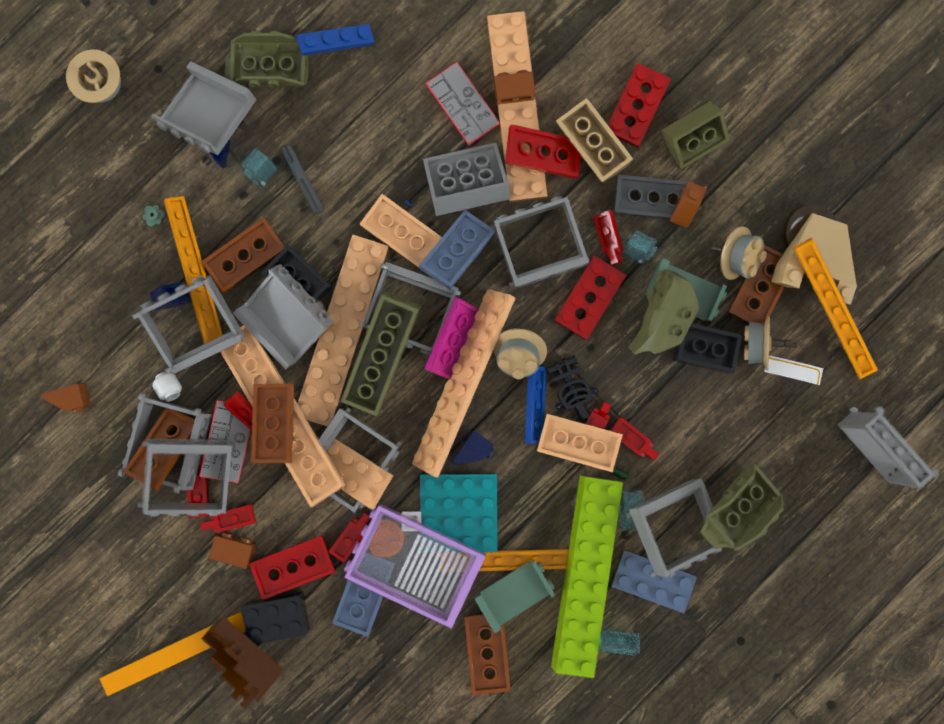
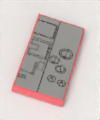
(463, 103)
(225, 427)

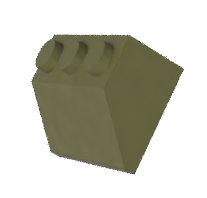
(696, 134)

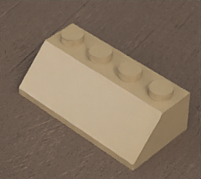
(594, 140)

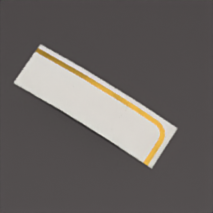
(794, 370)

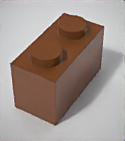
(514, 87)
(232, 550)

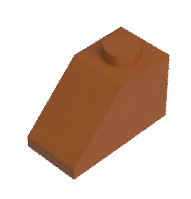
(687, 204)
(69, 398)

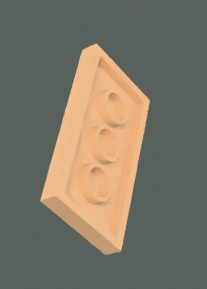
(400, 230)
(579, 442)
(361, 476)

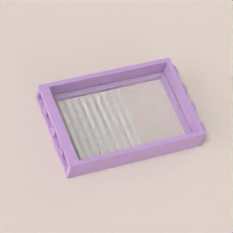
(414, 565)

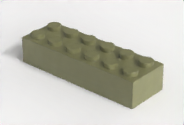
(381, 353)

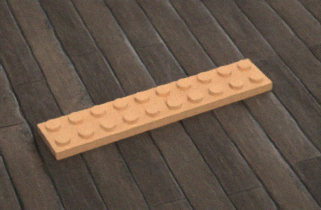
(510, 55)
(340, 340)
(463, 382)
(310, 462)

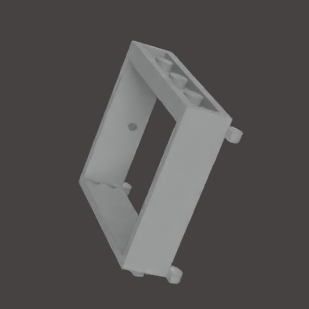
(549, 270)
(414, 279)
(201, 352)
(331, 433)
(186, 446)
(886, 448)
(191, 461)
(640, 511)

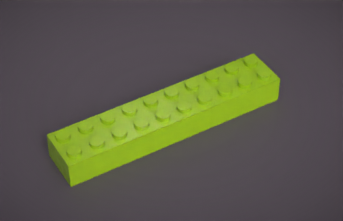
(586, 576)

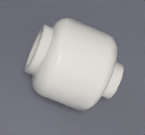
(167, 386)

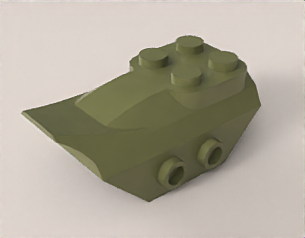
(266, 60)
(668, 315)
(743, 511)

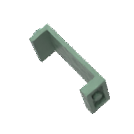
(706, 293)
(513, 594)

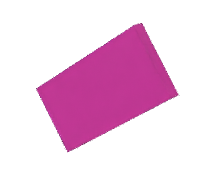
(451, 338)

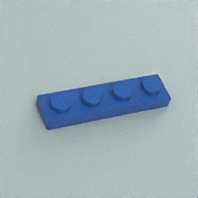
(335, 39)
(535, 406)

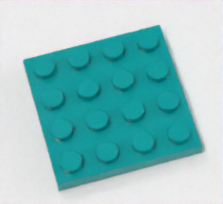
(461, 507)

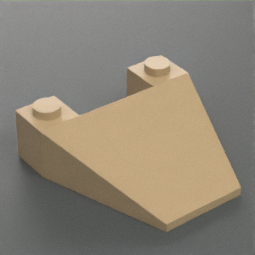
(834, 246)

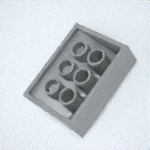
(466, 179)

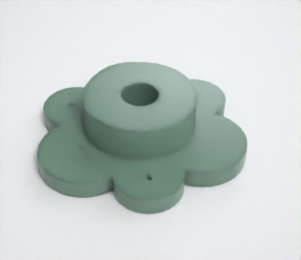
(156, 219)

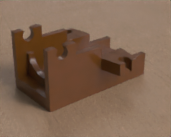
(243, 662)

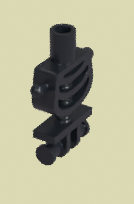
(579, 404)

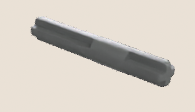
(302, 179)

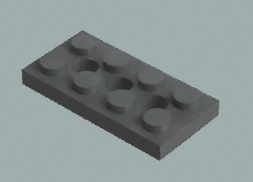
(644, 187)

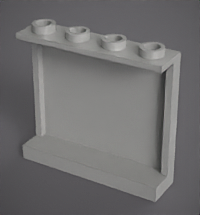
(206, 109)
(283, 317)

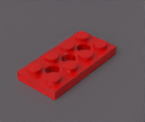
(650, 101)
(534, 159)
(603, 296)
(288, 580)

